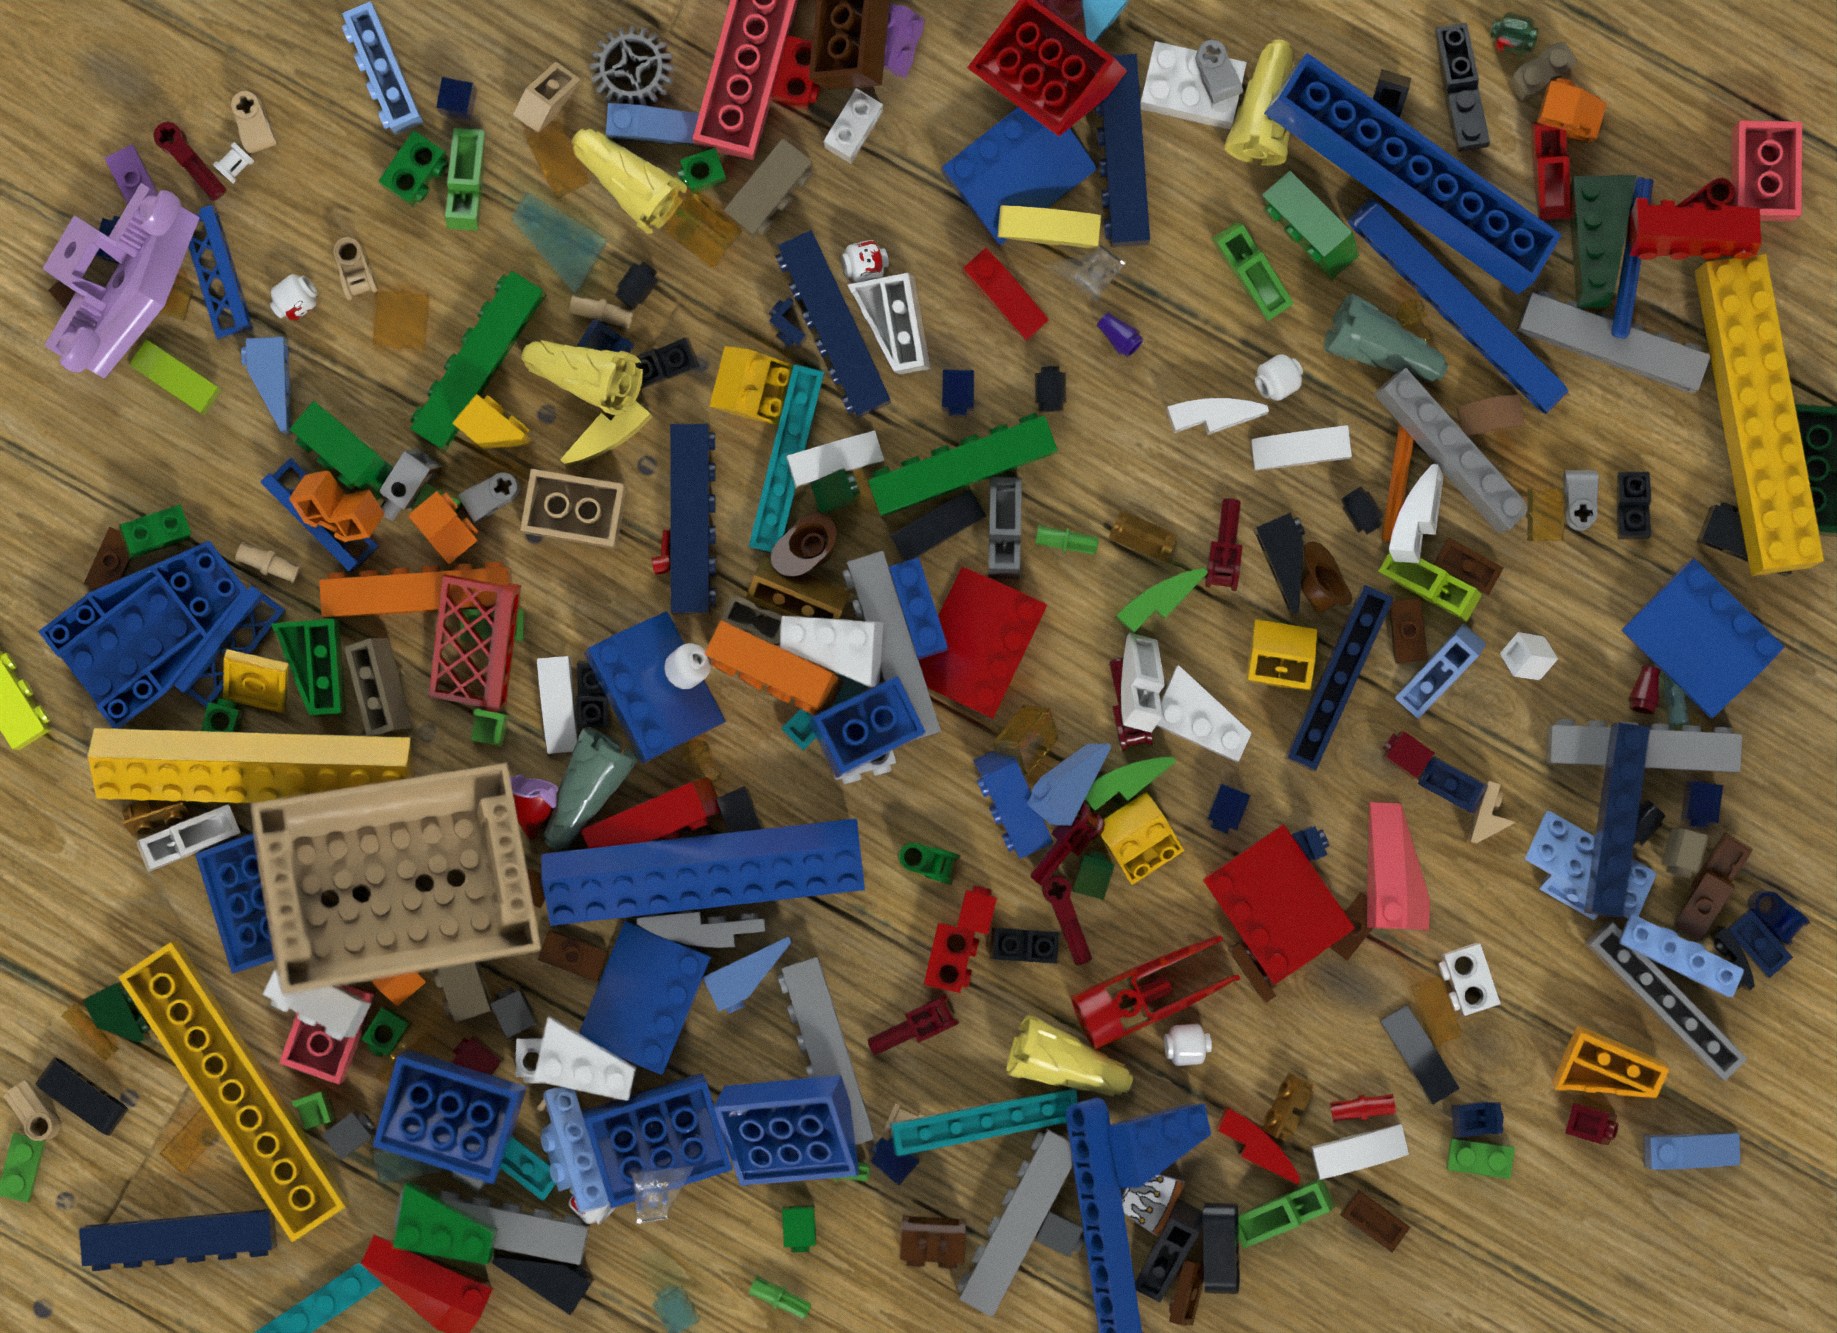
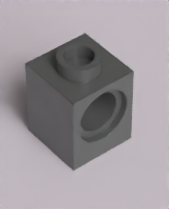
(513, 1011)
(350, 1133)
(1060, 1234)

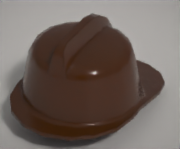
(805, 546)
(1323, 581)

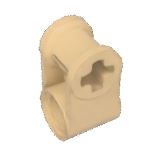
(255, 127)
(354, 270)

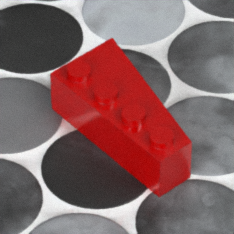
(1693, 230)
(658, 817)

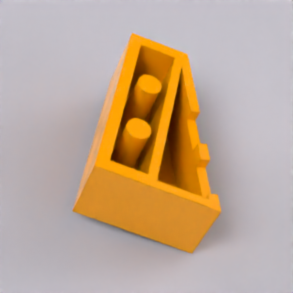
(1607, 1066)

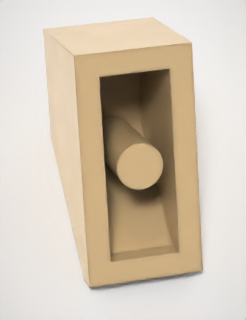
(546, 96)

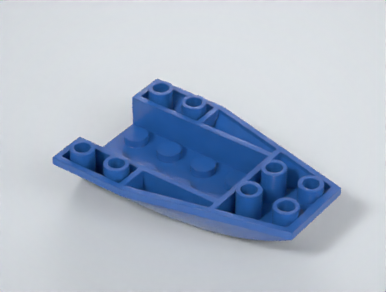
(144, 629)

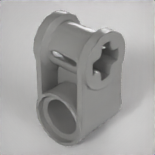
(1219, 77)
(1580, 492)
(485, 497)

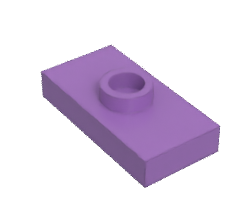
(129, 171)

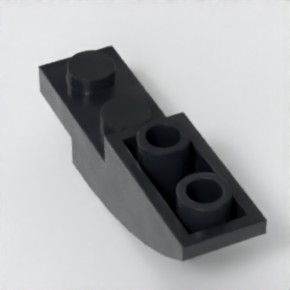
(1461, 87)

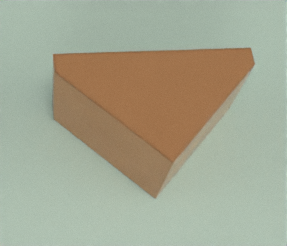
(1491, 415)

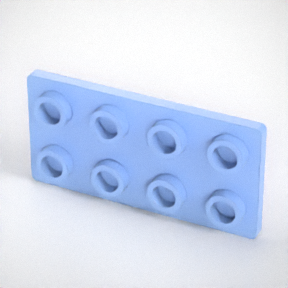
(1567, 857)

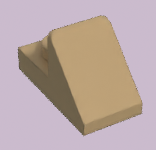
(1484, 823)

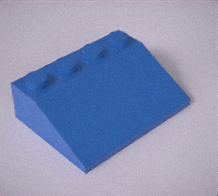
(1017, 166)
(1702, 638)
(643, 698)
(237, 902)
(644, 997)
(449, 1115)
(788, 1130)
(656, 1132)

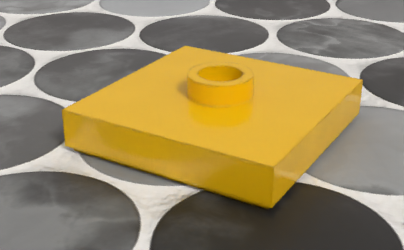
(255, 681)

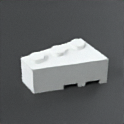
(895, 317)
(836, 644)
(1200, 718)
(580, 1064)

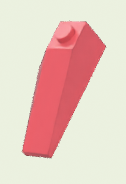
(1394, 875)

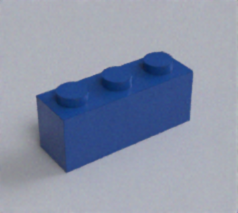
(918, 608)

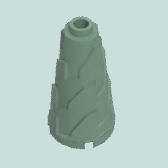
(1378, 340)
(589, 781)

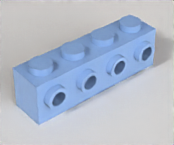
(383, 69)

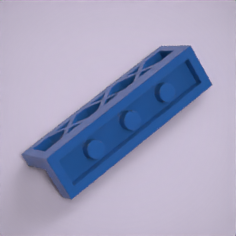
(228, 275)
(322, 534)
(220, 639)

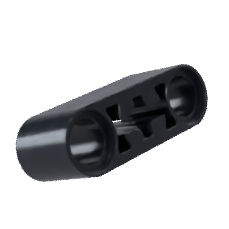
(81, 1096)
(1221, 1248)

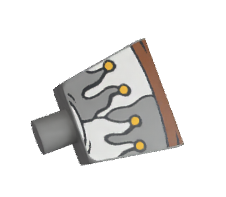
(412, 470)
(1152, 1202)

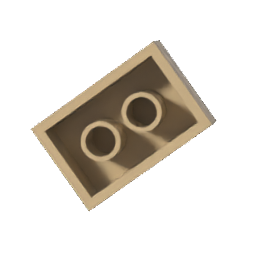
(573, 508)

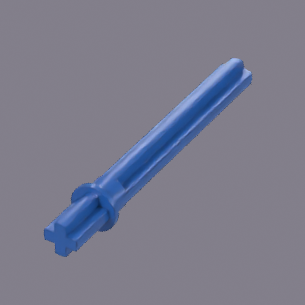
(1629, 272)

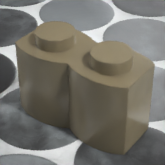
(1537, 73)
(747, 617)
(1684, 852)

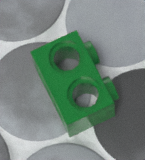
(406, 164)
(155, 531)

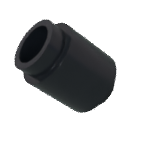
(636, 285)
(1050, 389)
(1362, 511)
(1648, 822)

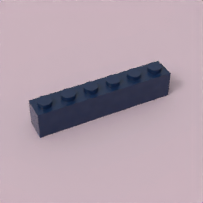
(1124, 160)
(833, 323)
(690, 518)
(1338, 678)
(1617, 820)
(178, 1238)

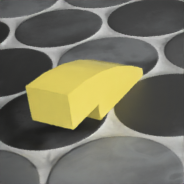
(1049, 226)
(606, 434)

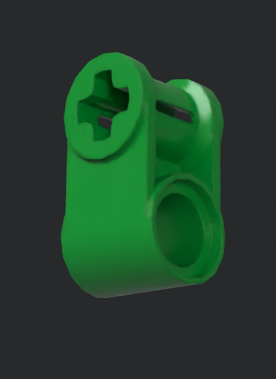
(931, 862)

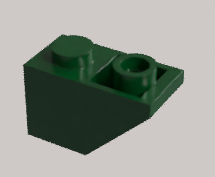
(835, 491)
(1093, 875)
(116, 1013)

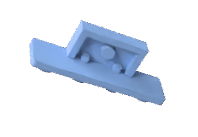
(1681, 956)
(571, 1150)

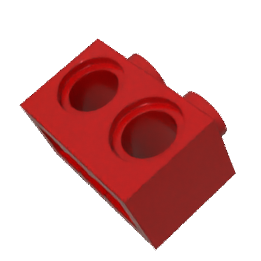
(791, 71)
(977, 910)
(942, 956)

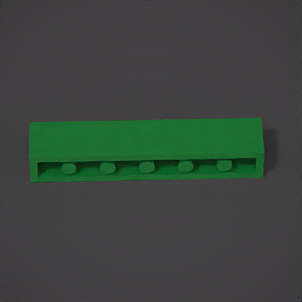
(478, 359)
(962, 465)

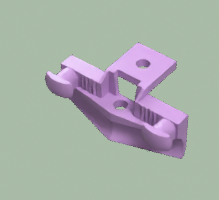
(109, 319)

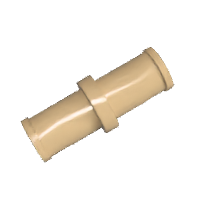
(601, 311)
(267, 562)

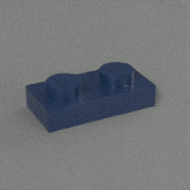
(1453, 784)
(1759, 943)

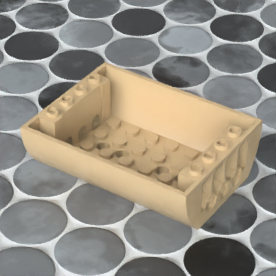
(384, 842)

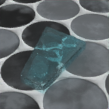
(559, 239)

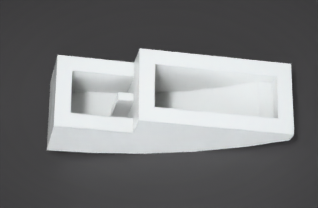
(1213, 413)
(1301, 448)
(825, 459)
(1417, 517)
(1141, 683)
(558, 704)
(188, 837)
(1359, 1151)

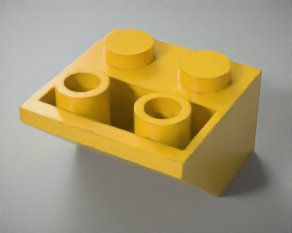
(751, 385)
(487, 426)
(1282, 655)
(1140, 838)

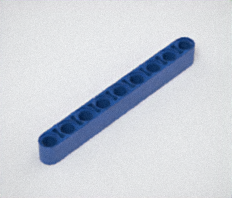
(1457, 305)
(1103, 1218)

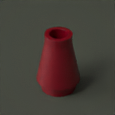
(1645, 692)

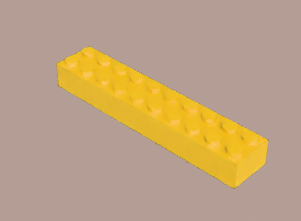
(1758, 415)
(239, 765)
(234, 1090)

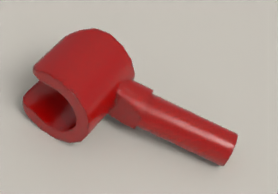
(662, 563)

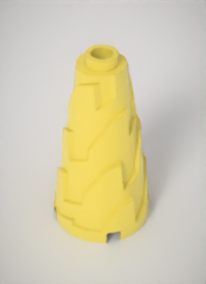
(1252, 131)
(636, 184)
(593, 375)
(1061, 1059)

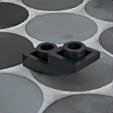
(667, 362)
(1633, 505)
(591, 699)
(739, 811)
(1024, 945)
(1727, 945)

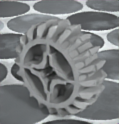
(646, 64)

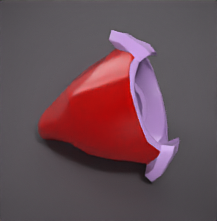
(533, 802)

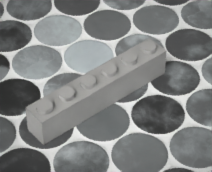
(1591, 336)
(1452, 450)
(880, 603)
(1666, 748)
(1666, 1002)
(822, 1035)
(1018, 1223)
(524, 1231)

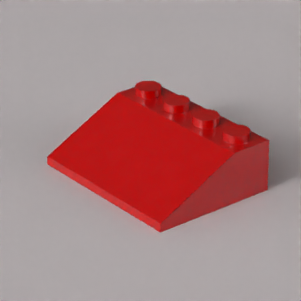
(1046, 66)
(985, 638)
(1278, 904)

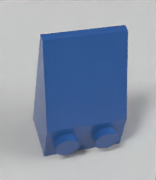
(866, 727)

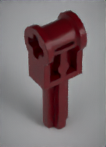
(188, 159)
(1225, 554)
(1125, 741)
(1070, 838)
(1068, 921)
(920, 1023)

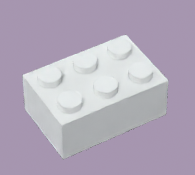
(1178, 90)

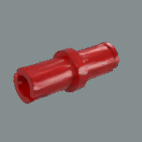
(1362, 1108)

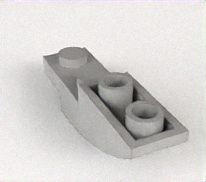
(689, 929)

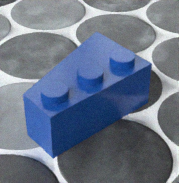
(1009, 792)
(1155, 1141)

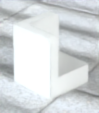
(1528, 656)

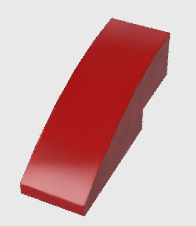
(1550, 171)
(1256, 1144)

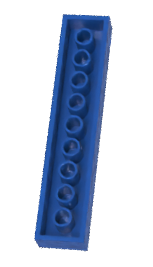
(1413, 174)
(702, 872)

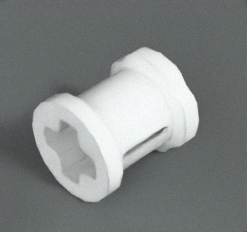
(233, 162)

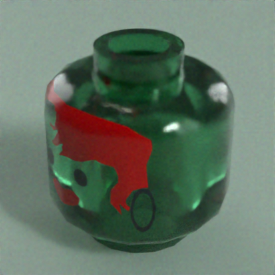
(1514, 34)

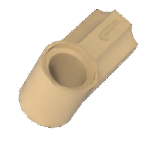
(29, 1109)

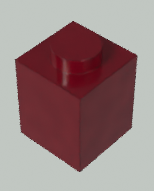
(1407, 754)
(476, 1056)

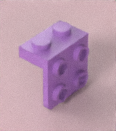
(902, 39)

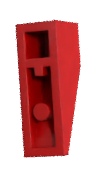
(1004, 294)

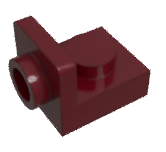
(1592, 1124)

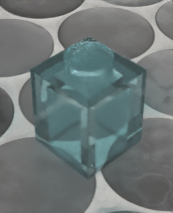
(675, 1309)

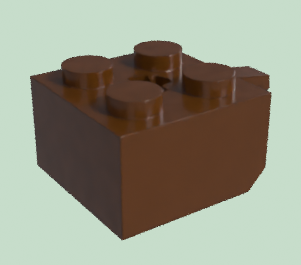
(933, 1241)

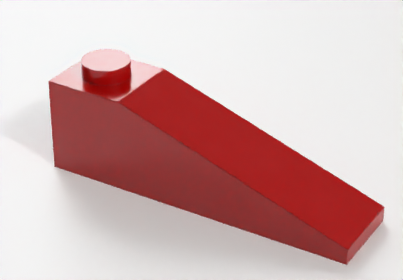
(435, 1290)

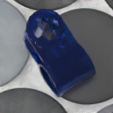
(1781, 919)

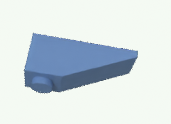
(650, 124)
(269, 368)
(1441, 670)
(1065, 787)
(739, 979)
(1691, 1150)

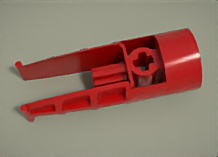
(1101, 1014)

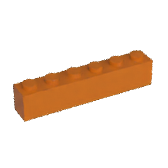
(403, 591)

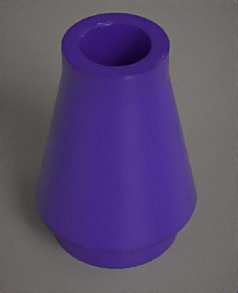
(1121, 335)

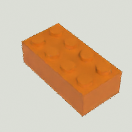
(773, 667)

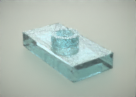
(397, 1167)

